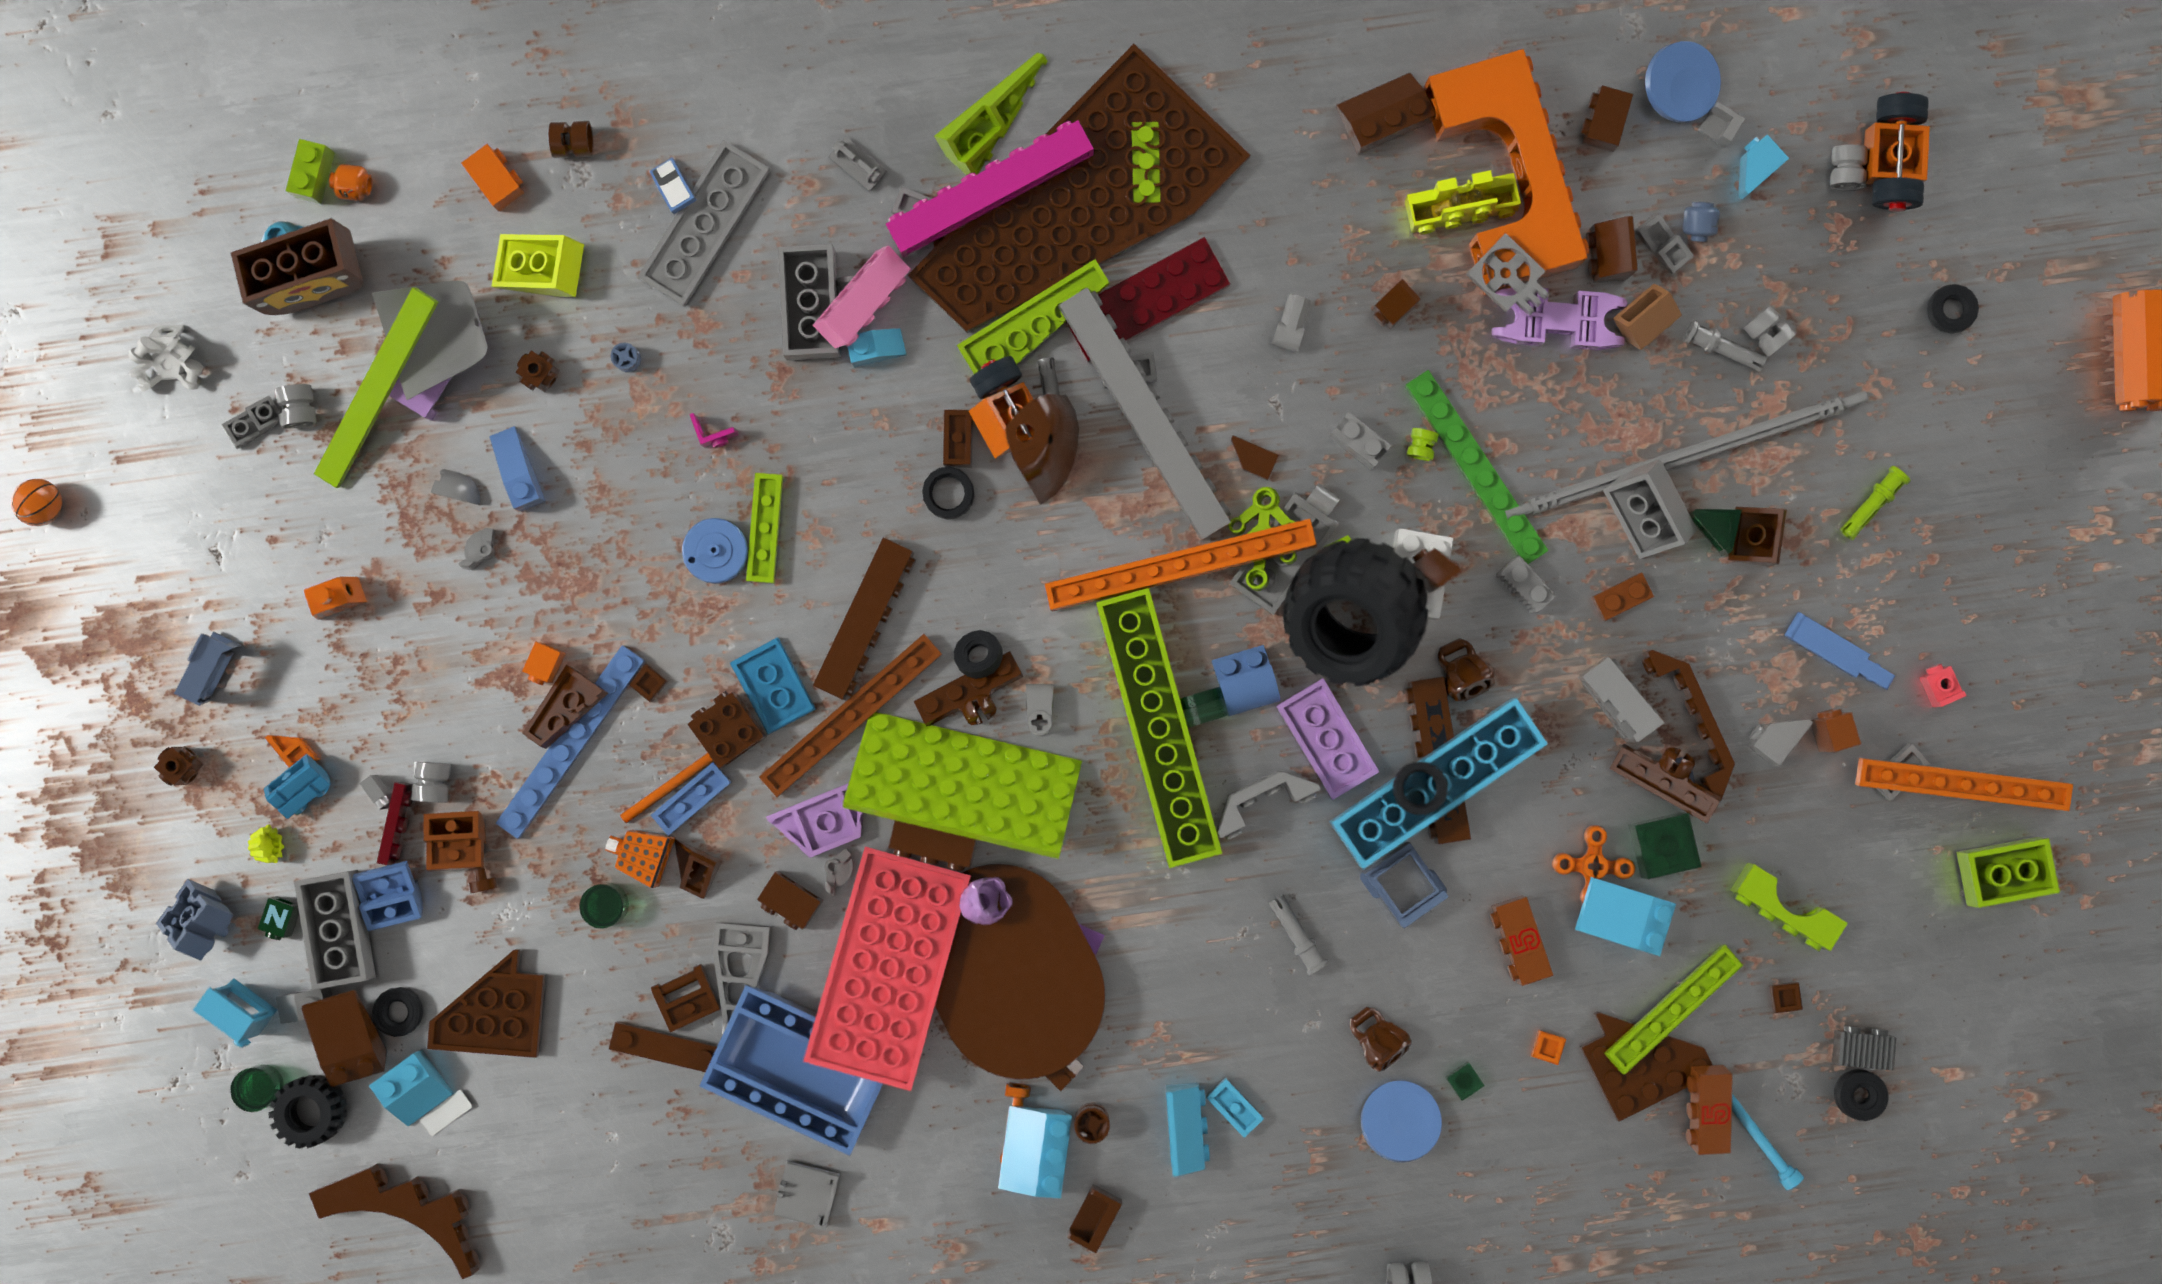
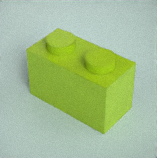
(310, 171)

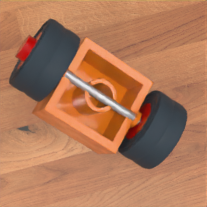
(1898, 151)
(1000, 403)

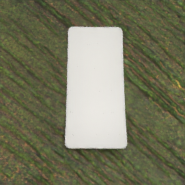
(446, 1112)

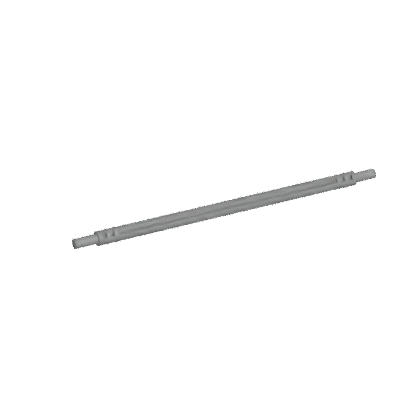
(1694, 452)

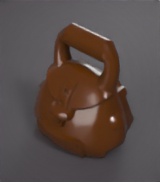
(1467, 674)
(1381, 1042)

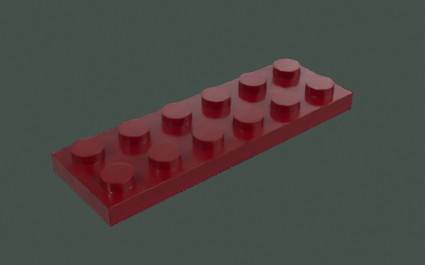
(1162, 290)

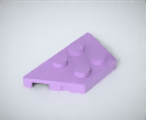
(819, 822)

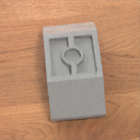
(1231, 820)

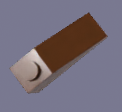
(1434, 568)

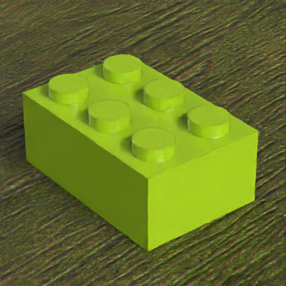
(2008, 872)

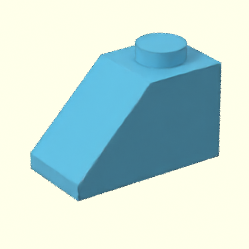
(1758, 164)
(876, 347)

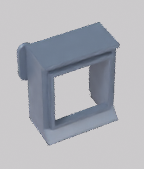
(205, 668)
(1372, 884)

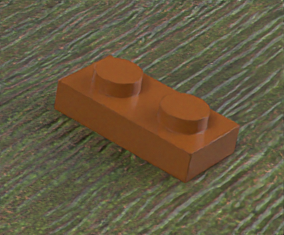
(1622, 596)

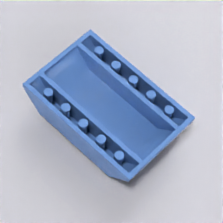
(765, 1072)

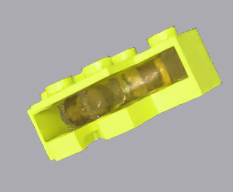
(1454, 204)

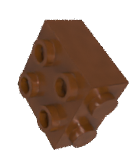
(726, 729)

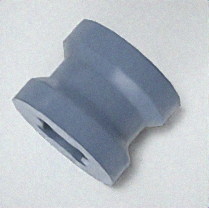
(621, 354)

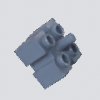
(195, 920)

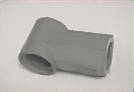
(1290, 329)

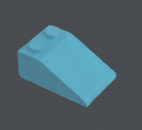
(1625, 916)

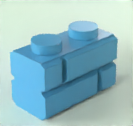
(297, 787)

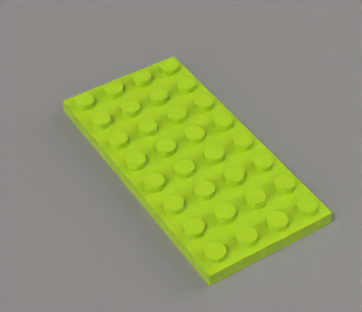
(963, 784)

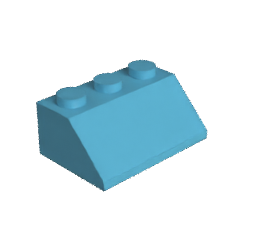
(1186, 1128)
(1035, 1151)

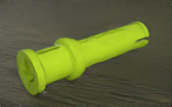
(1882, 494)

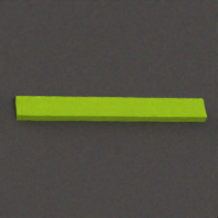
(376, 387)

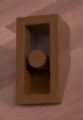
(1395, 305)

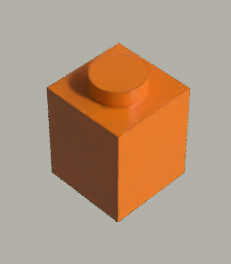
(543, 663)

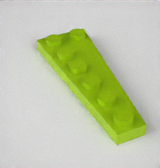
(1030, 323)

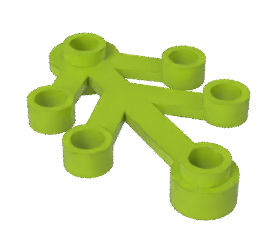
(1263, 523)

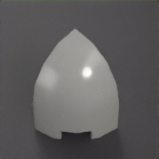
(457, 487)

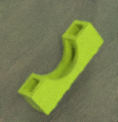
(1759, 889)

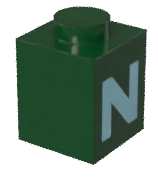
(279, 918)

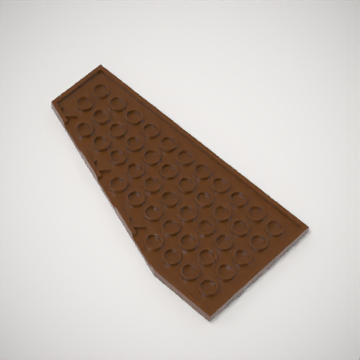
(1089, 207)

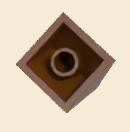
(1759, 536)

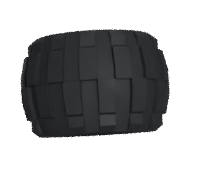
(1372, 579)

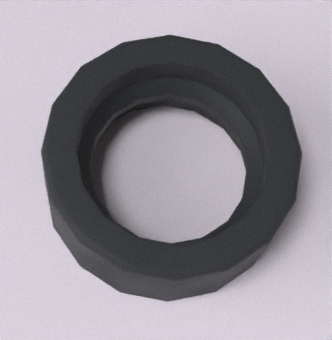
(932, 479)
(1441, 788)

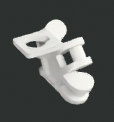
(168, 359)

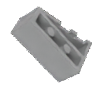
(1620, 700)

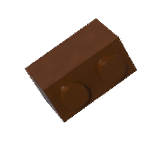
(1606, 118)
(789, 900)

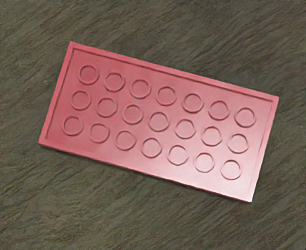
(887, 969)

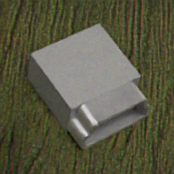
(377, 791)

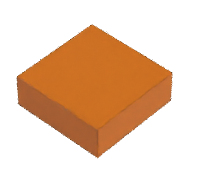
(1548, 1047)

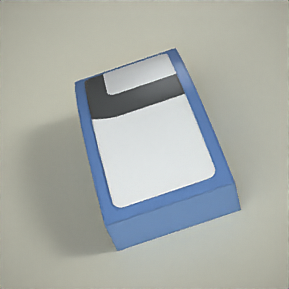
(672, 185)

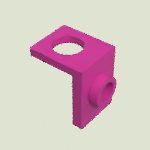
(716, 440)

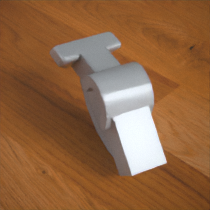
(479, 548)
(838, 871)

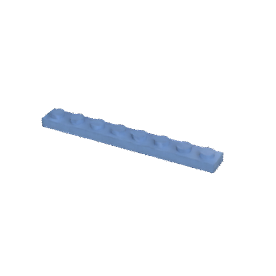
(568, 746)

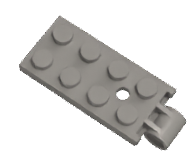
(1315, 507)

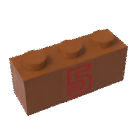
(1521, 941)
(1710, 1109)

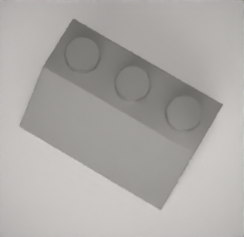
(1650, 509)

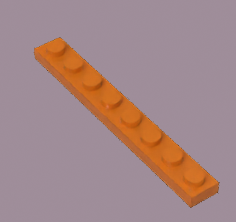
(1964, 784)

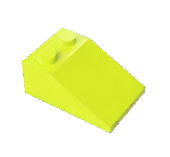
(538, 264)

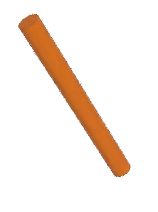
(666, 788)

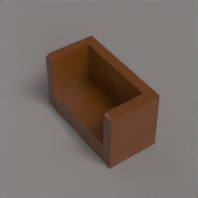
(957, 439)
(1094, 1218)

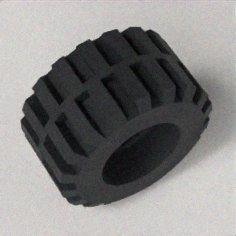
(286, 1115)

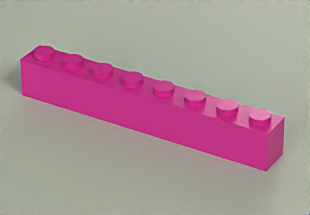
(989, 188)

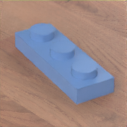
(691, 798)

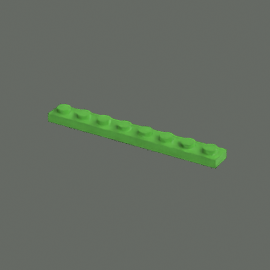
(1475, 466)

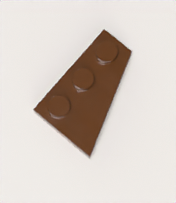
(563, 706)

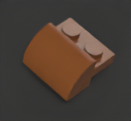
(454, 840)

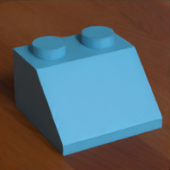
(411, 1088)

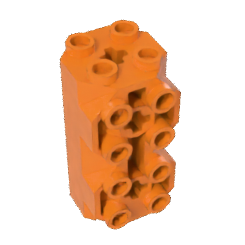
(2138, 350)

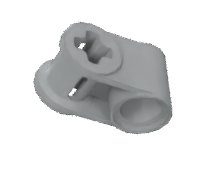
(1039, 703)

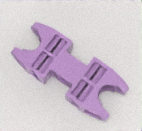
(1581, 320)

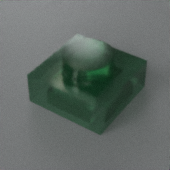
(1464, 1081)

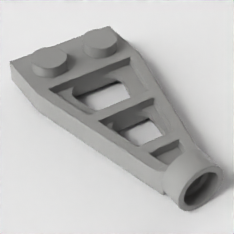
(739, 939)

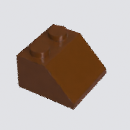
(1612, 250)

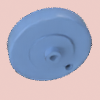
(715, 550)

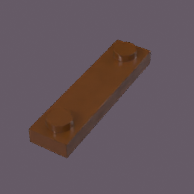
(661, 1046)

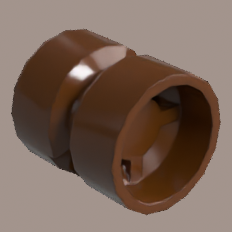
(580, 139)
(1091, 1123)

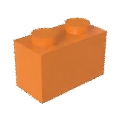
(493, 177)

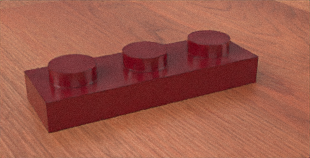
(395, 824)

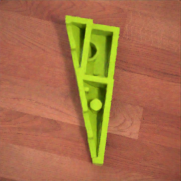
(976, 131)

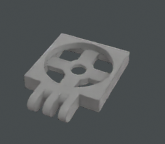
(1525, 292)

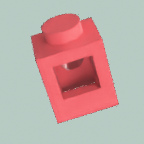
(1932, 685)

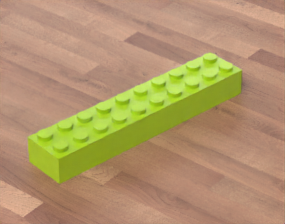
(1158, 728)

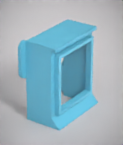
(232, 1018)

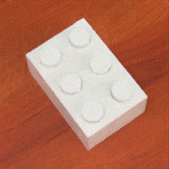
(1408, 544)

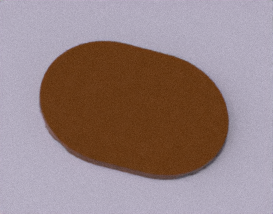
(1023, 989)

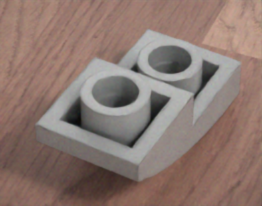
(252, 423)

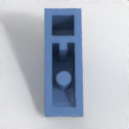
(516, 470)

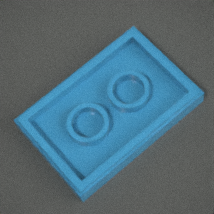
(773, 686)

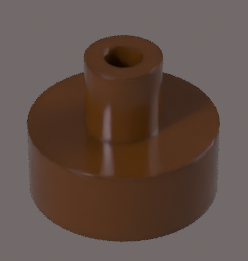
(482, 882)

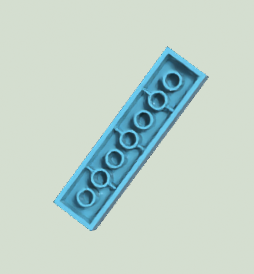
(1468, 764)

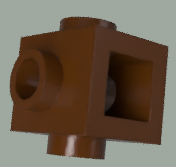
(544, 377)
(186, 765)

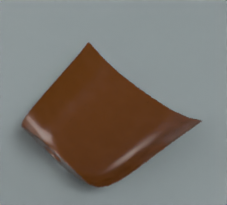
(1045, 464)

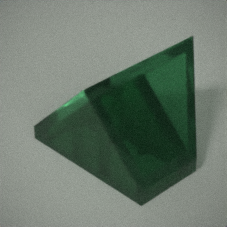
(1718, 526)

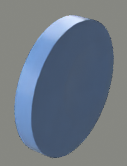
(1682, 81)
(1401, 1121)

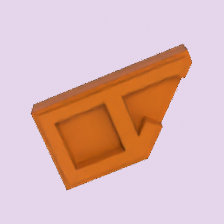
(291, 748)

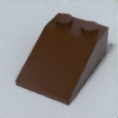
(344, 1038)

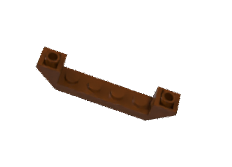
(1696, 704)

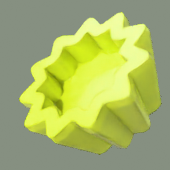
(266, 845)

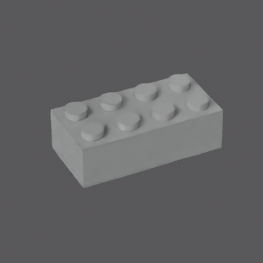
(806, 291)
(334, 931)

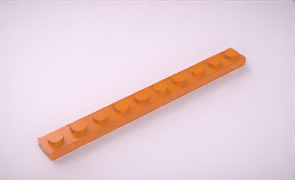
(1181, 565)

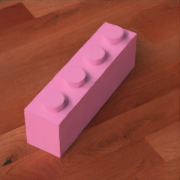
(862, 297)

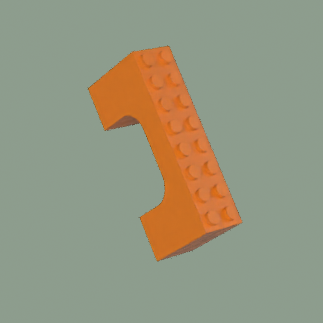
(1505, 100)

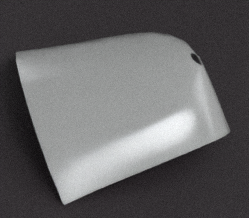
(449, 339)

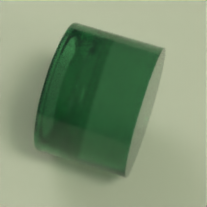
(1204, 707)
(604, 905)
(255, 1087)

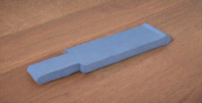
(1836, 650)

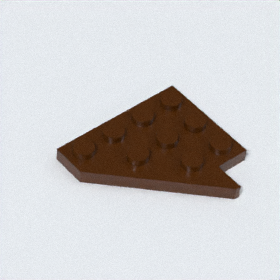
(494, 1015)
(1651, 1080)

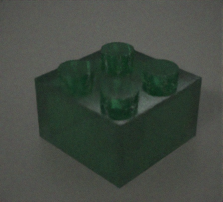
(1664, 845)

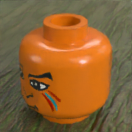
(351, 182)

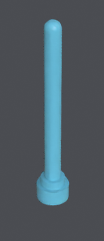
(1789, 1176)

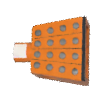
(332, 597)
(642, 855)

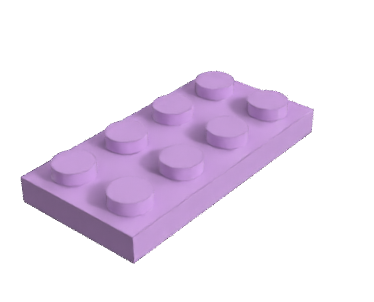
(1327, 739)

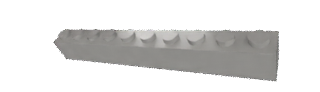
(1144, 413)

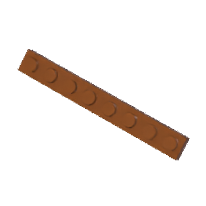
(850, 715)

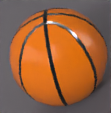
(36, 502)

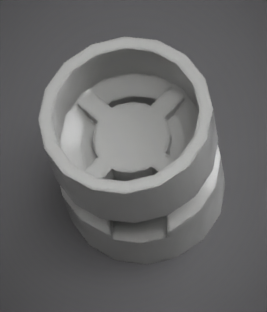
(1849, 163)
(1762, 323)
(295, 406)
(430, 782)

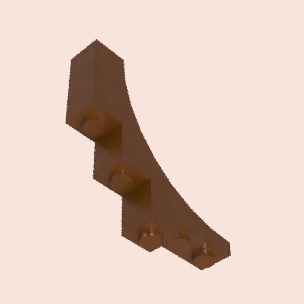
(438, 1218)

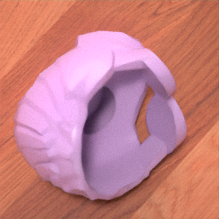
(981, 898)

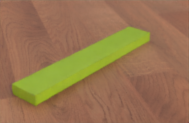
(1673, 1009)

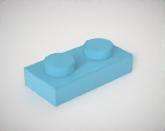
(1234, 1107)

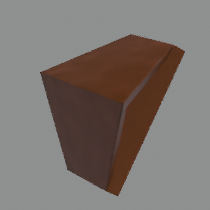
(696, 869)

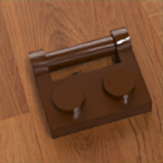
(690, 1006)

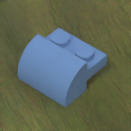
(1246, 680)
(388, 895)

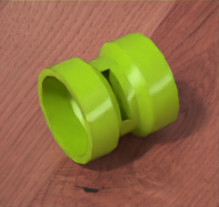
(1422, 444)

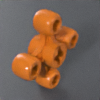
(1593, 854)

